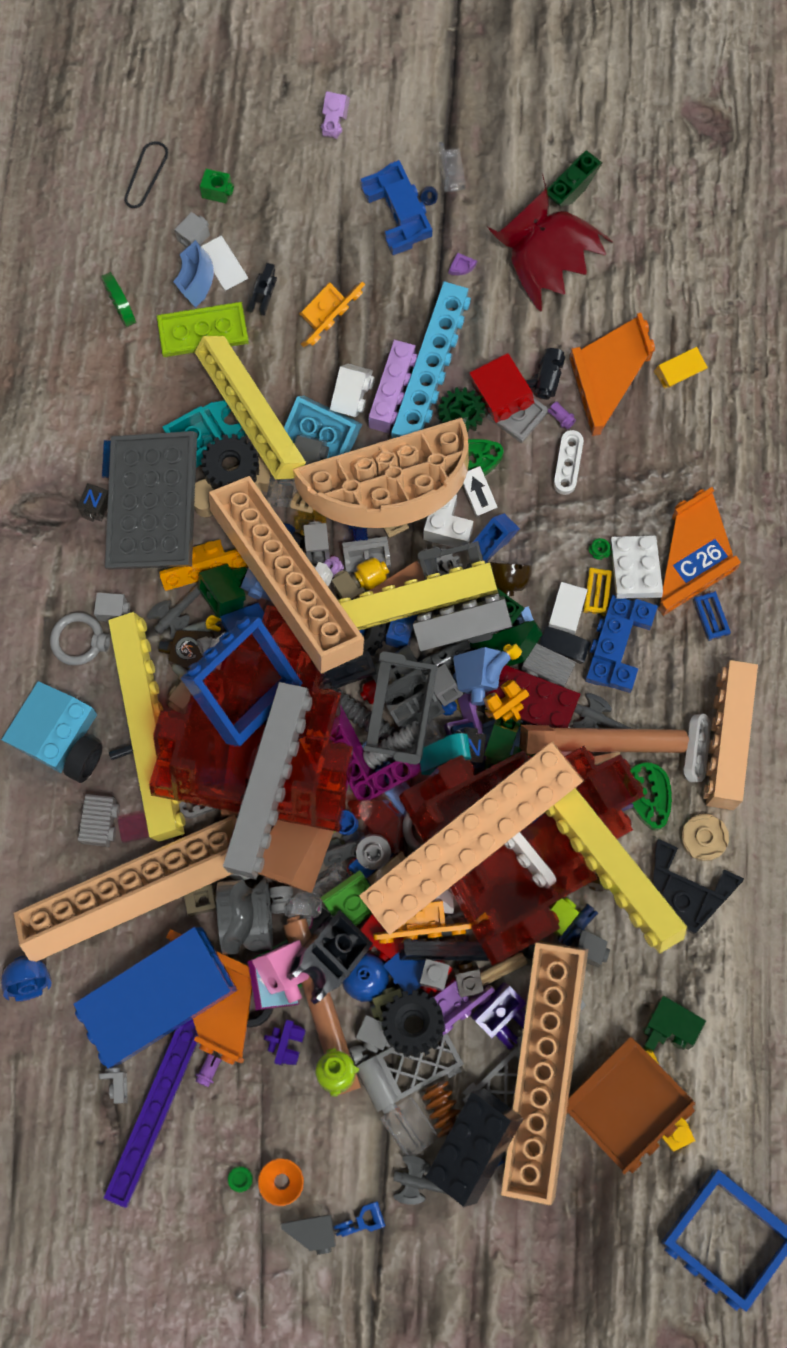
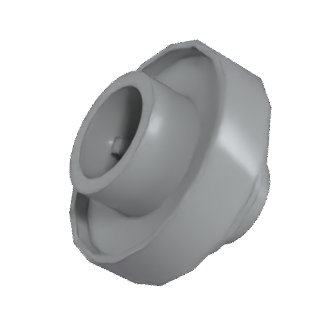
(373, 851)

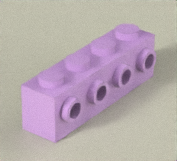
(392, 386)

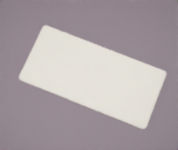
(224, 263)

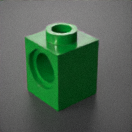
(211, 180)

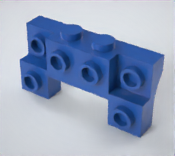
(403, 203)
(609, 648)

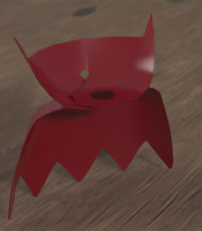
(543, 255)

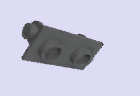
(338, 852)

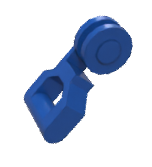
(345, 1229)

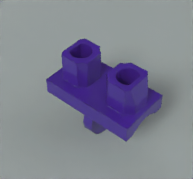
(290, 1032)

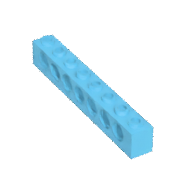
(450, 297)

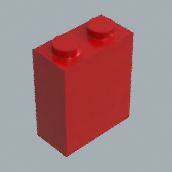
(502, 388)

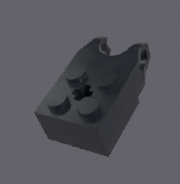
(330, 954)

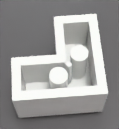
(350, 389)
(448, 529)

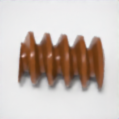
(441, 1106)

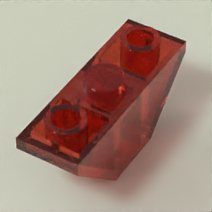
(381, 819)

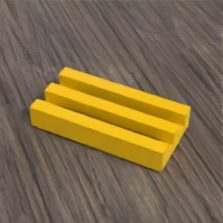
(603, 611)

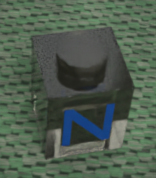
(93, 503)
(476, 743)

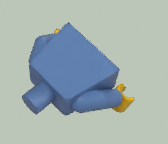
(480, 670)

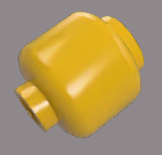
(371, 573)

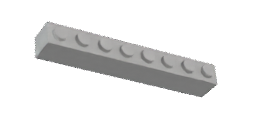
(267, 781)

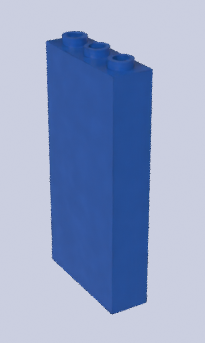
(154, 997)

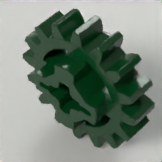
(467, 403)

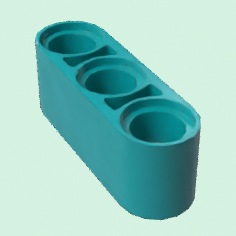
(444, 751)

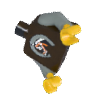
(184, 649)

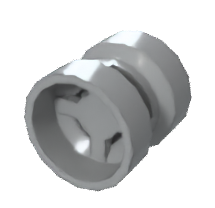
(279, 897)

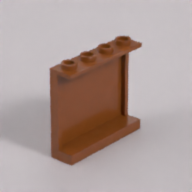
(629, 1105)

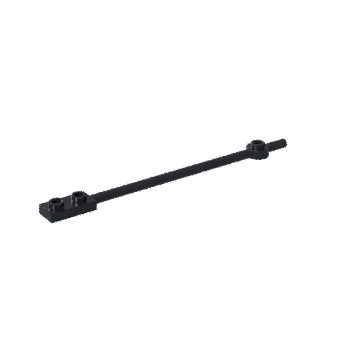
(342, 675)

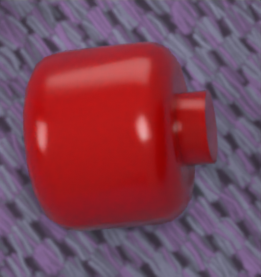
(369, 691)

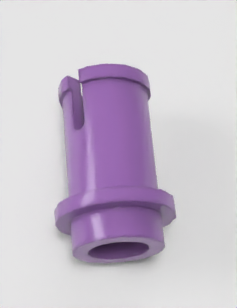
(561, 415)
(207, 1072)

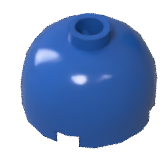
(25, 979)
(373, 986)

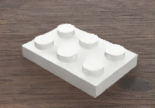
(636, 567)

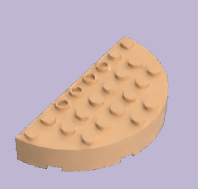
(389, 480)

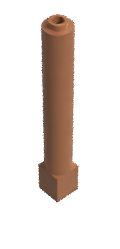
(536, 737)
(323, 1012)

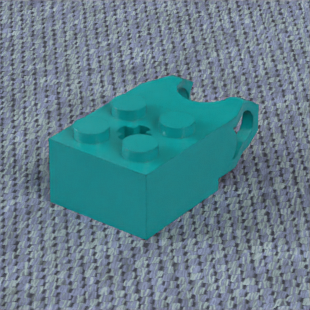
(208, 424)

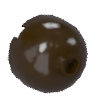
(511, 577)

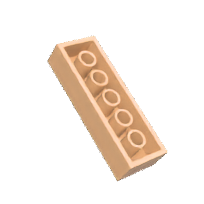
(731, 735)

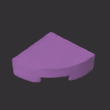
(462, 265)

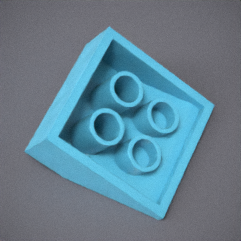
(318, 421)
(49, 725)

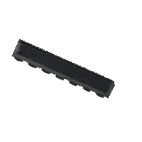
(441, 950)

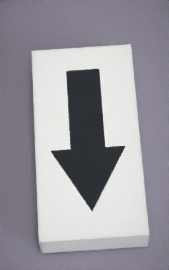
(478, 492)

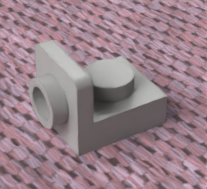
(118, 1089)

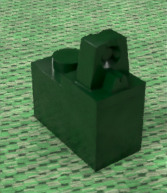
(221, 588)
(501, 741)
(673, 1023)

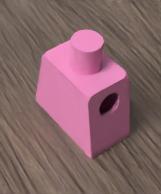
(274, 969)

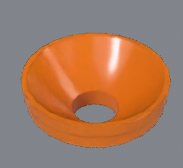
(267, 1182)

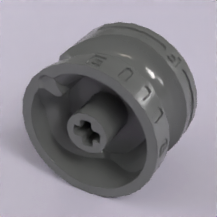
(244, 916)

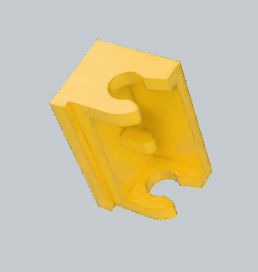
(680, 368)

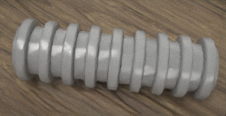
(399, 741)

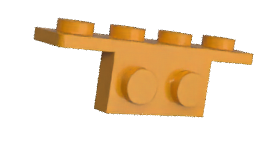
(325, 307)
(203, 558)
(427, 921)

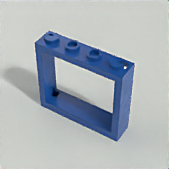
(212, 657)
(695, 1268)

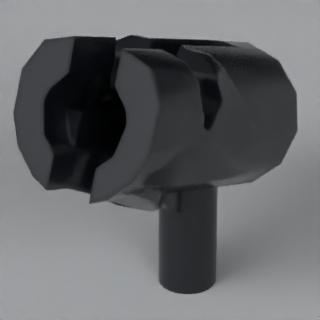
(549, 374)

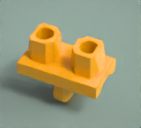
(509, 705)

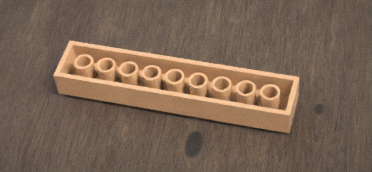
(286, 574)
(471, 838)
(124, 891)
(545, 1072)

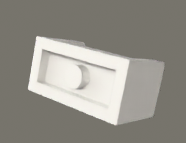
(568, 608)

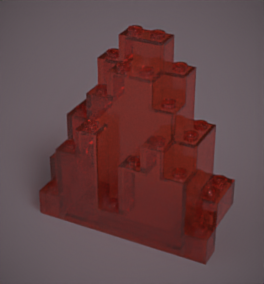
(205, 771)
(500, 894)

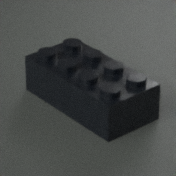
(474, 1147)

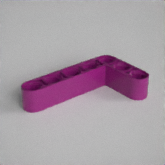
(367, 775)

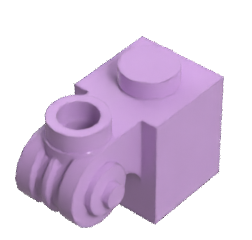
(335, 109)

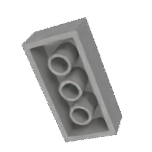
(462, 623)

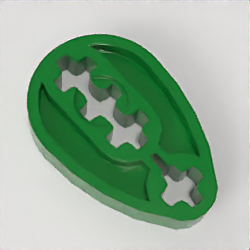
(118, 299)
(481, 450)
(661, 803)

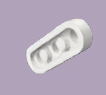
(568, 454)
(697, 748)
(530, 859)

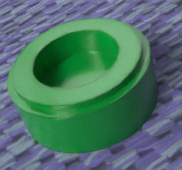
(240, 1179)

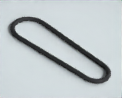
(154, 179)

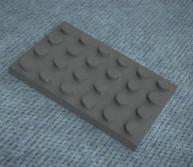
(151, 501)

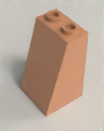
(295, 854)

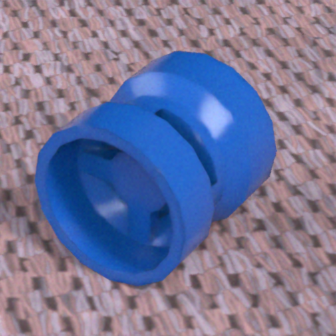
(351, 821)

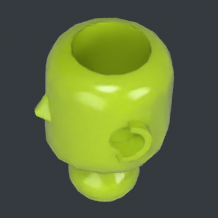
(335, 1072)

